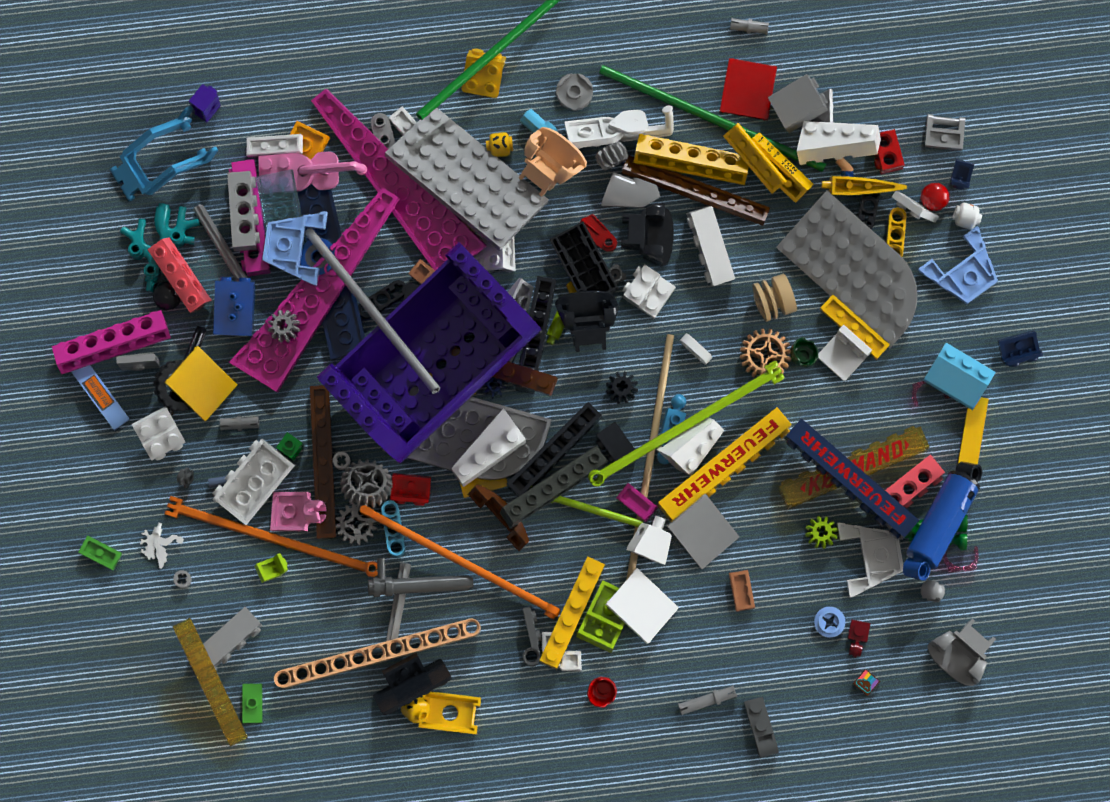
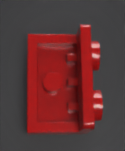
(410, 489)

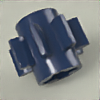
(498, 389)

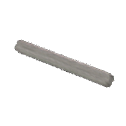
(219, 242)
(397, 608)

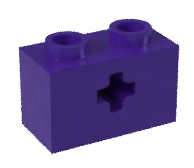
(205, 102)

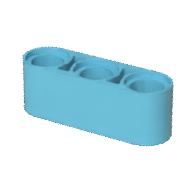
(396, 538)

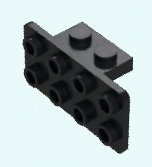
(409, 681)

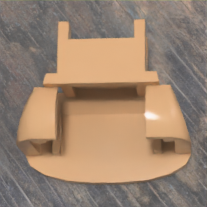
(555, 160)

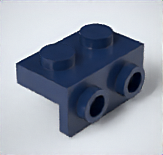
(1019, 348)

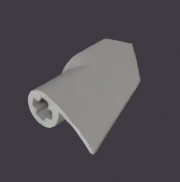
(629, 192)

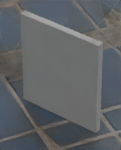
(703, 531)

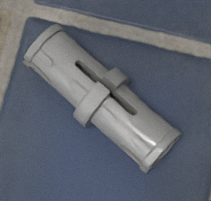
(749, 26)
(239, 423)

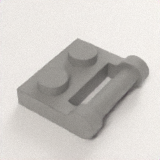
(944, 138)

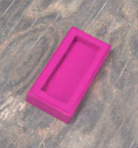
(637, 502)

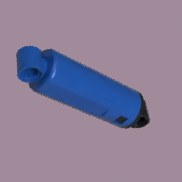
(942, 520)

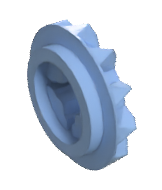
(831, 631)

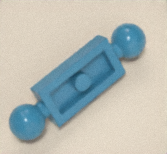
(671, 419)

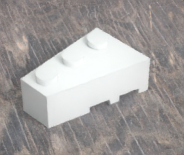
(692, 446)

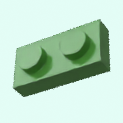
(100, 552)

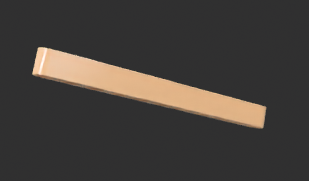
(367, 652)

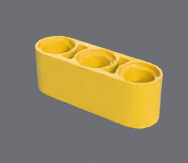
(896, 227)

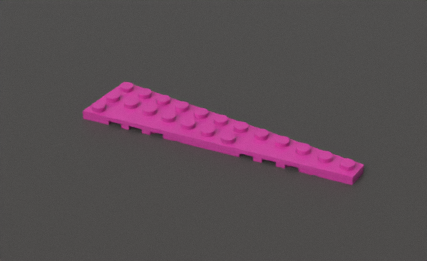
(273, 361)

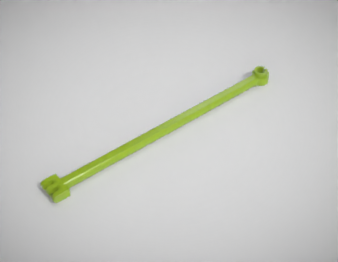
(770, 375)

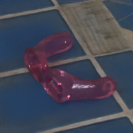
(916, 386)
(952, 568)

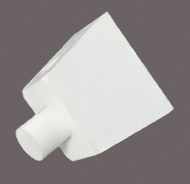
(651, 541)

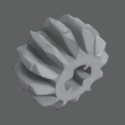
(611, 156)
(284, 318)

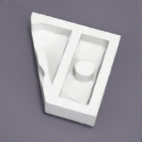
(917, 209)

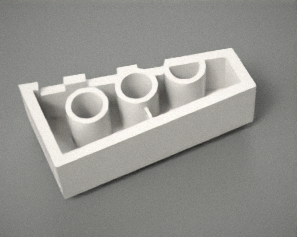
(836, 141)
(710, 245)
(491, 447)

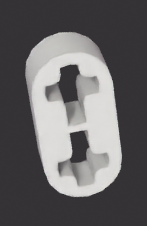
(695, 348)

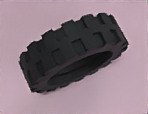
(160, 387)

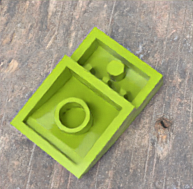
(601, 625)

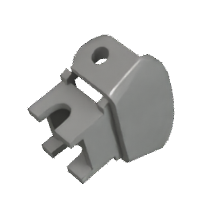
(961, 654)

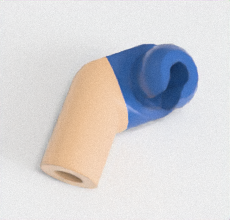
(846, 168)

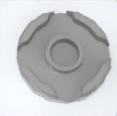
(574, 91)

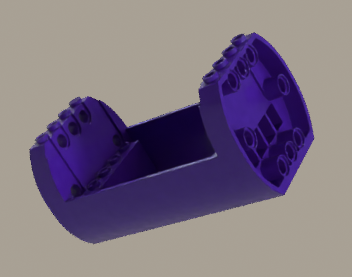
(437, 317)

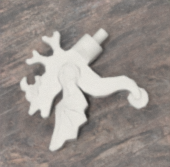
(155, 541)

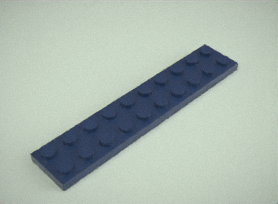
(343, 322)

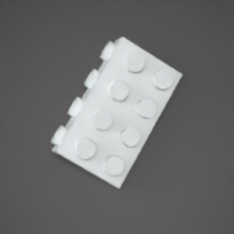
(253, 481)

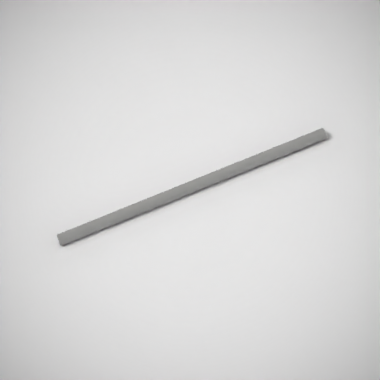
(372, 311)

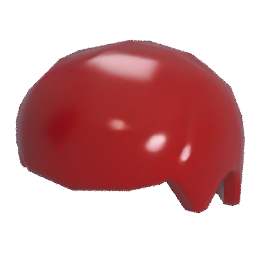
(935, 197)
(601, 692)

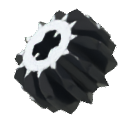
(616, 382)

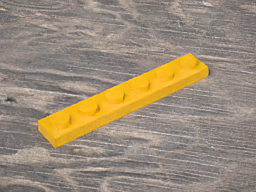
(572, 613)

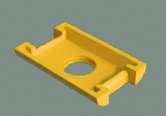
(466, 712)

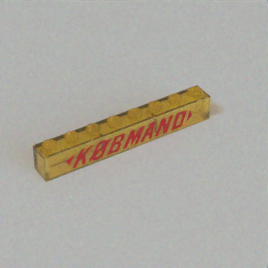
(869, 461)

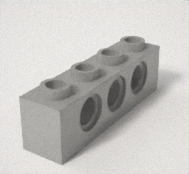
(240, 240)

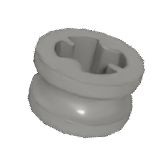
(176, 579)

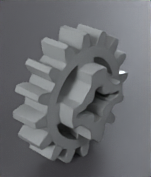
(357, 531)

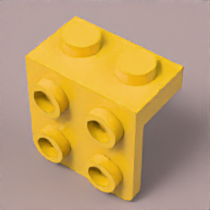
(488, 79)

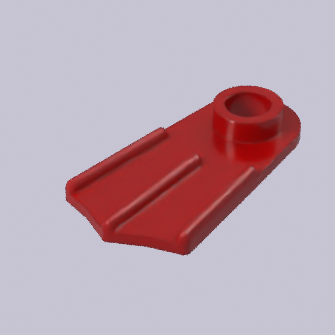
(599, 233)

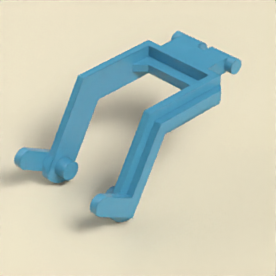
(131, 172)

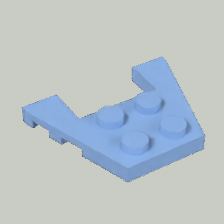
(285, 245)
(970, 276)

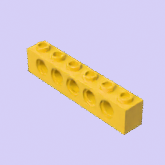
(690, 159)

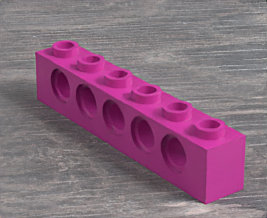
(252, 266)
(107, 349)

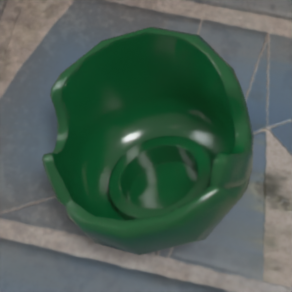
(804, 353)

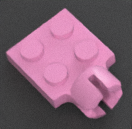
(295, 511)

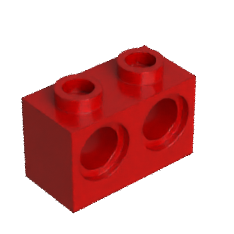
(891, 151)

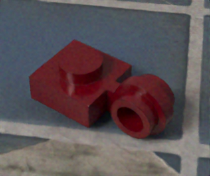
(859, 633)

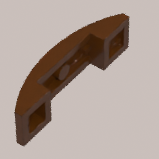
(484, 496)

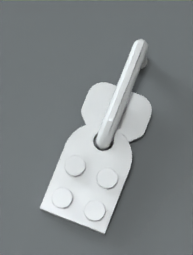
(621, 128)

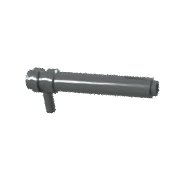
(388, 586)

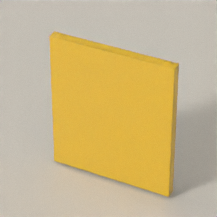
(201, 383)

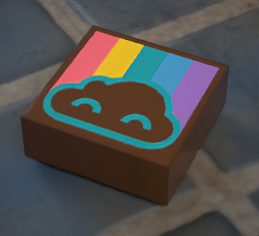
(866, 682)

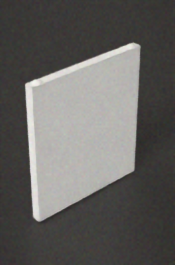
(642, 606)

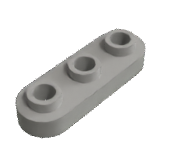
(382, 130)

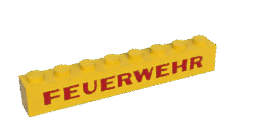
(726, 463)

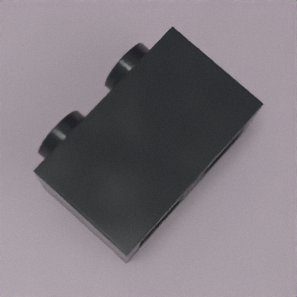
(614, 442)

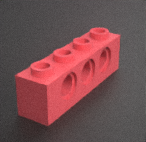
(179, 274)
(929, 468)

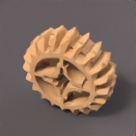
(757, 352)

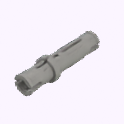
(707, 700)

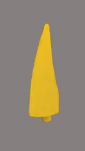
(856, 186)

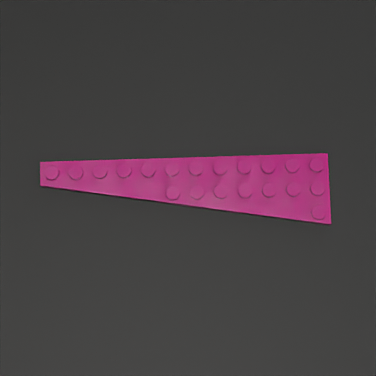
(420, 214)

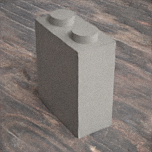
(798, 103)

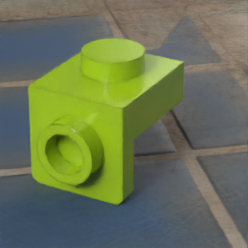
(271, 568)

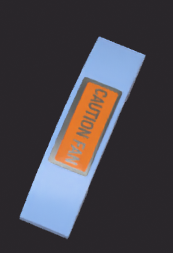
(101, 396)

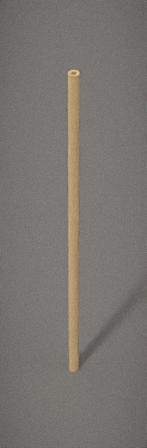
(654, 433)

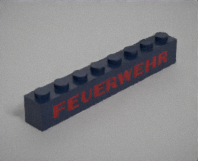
(851, 479)

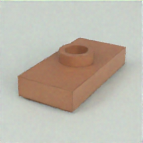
(741, 590)

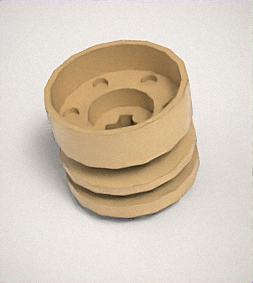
(774, 297)

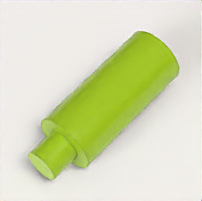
(555, 329)

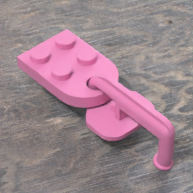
(320, 171)

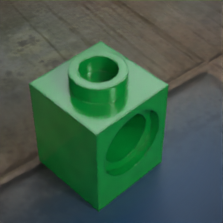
(290, 447)

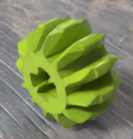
(815, 535)

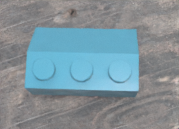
(959, 376)

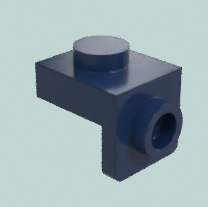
(961, 174)

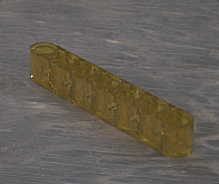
(210, 682)

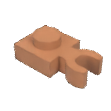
(421, 271)

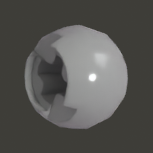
(932, 591)

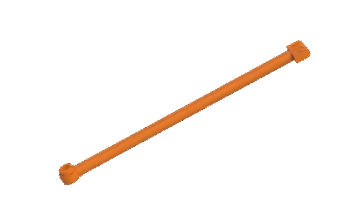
(267, 536)
(550, 610)

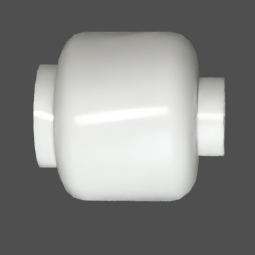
(967, 216)

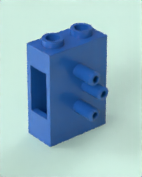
(234, 307)

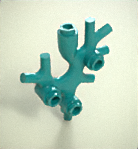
(161, 223)

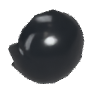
(165, 296)

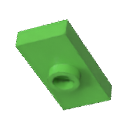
(252, 703)

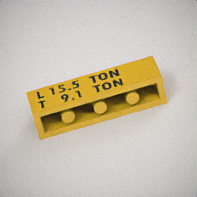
(797, 183)

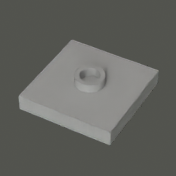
(138, 362)

